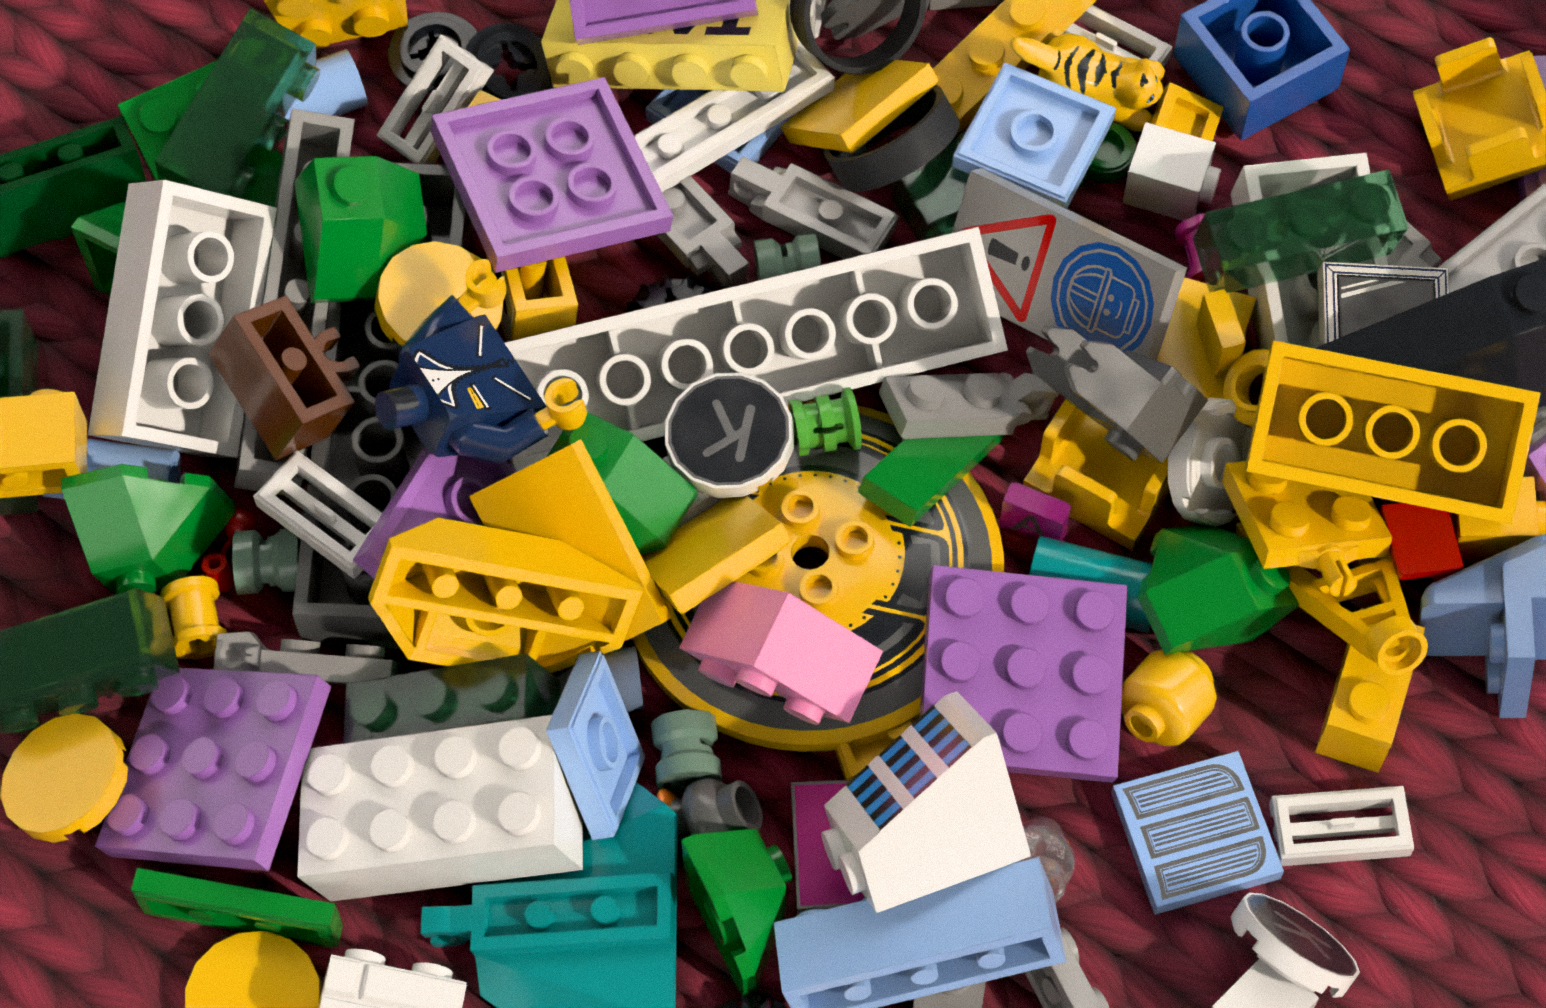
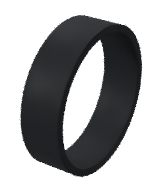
(889, 50)
(903, 155)

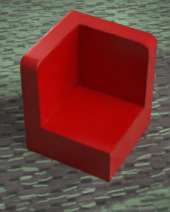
(1421, 541)

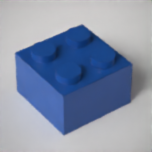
(1260, 58)

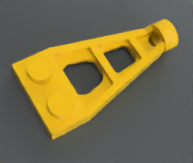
(1368, 629)

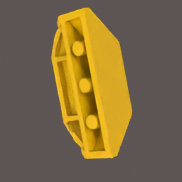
(492, 593)

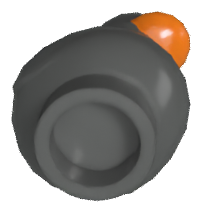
(714, 807)

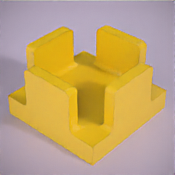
(1484, 117)
(1096, 479)

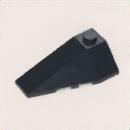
(1477, 332)

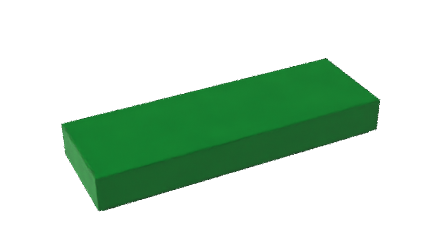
(922, 472)
(237, 908)

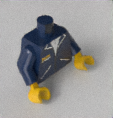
(466, 387)

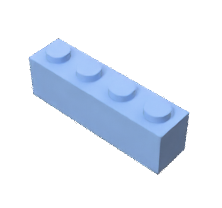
(924, 946)

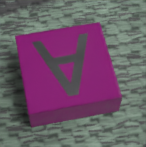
(1033, 514)

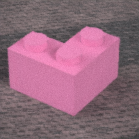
(781, 647)

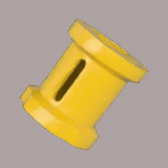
(193, 615)

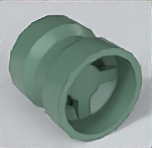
(778, 259)
(265, 561)
(686, 749)

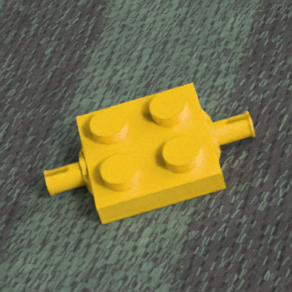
(1307, 525)

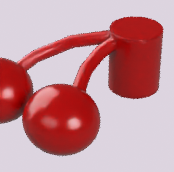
(216, 564)

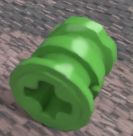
(826, 423)

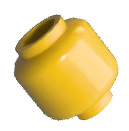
(1167, 696)

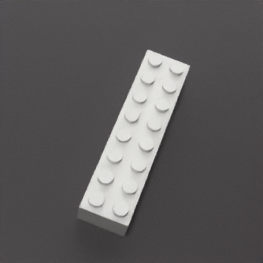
(795, 330)

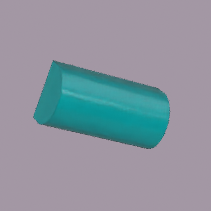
(1077, 562)

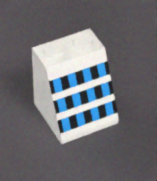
(926, 810)

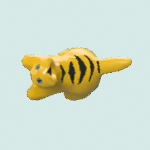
(1105, 76)

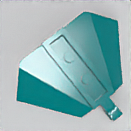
(579, 934)

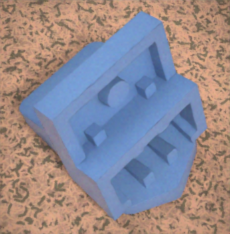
(1493, 613)

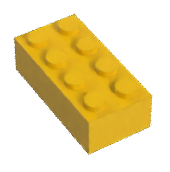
(1392, 432)

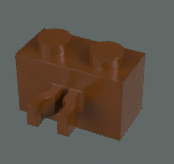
(284, 376)

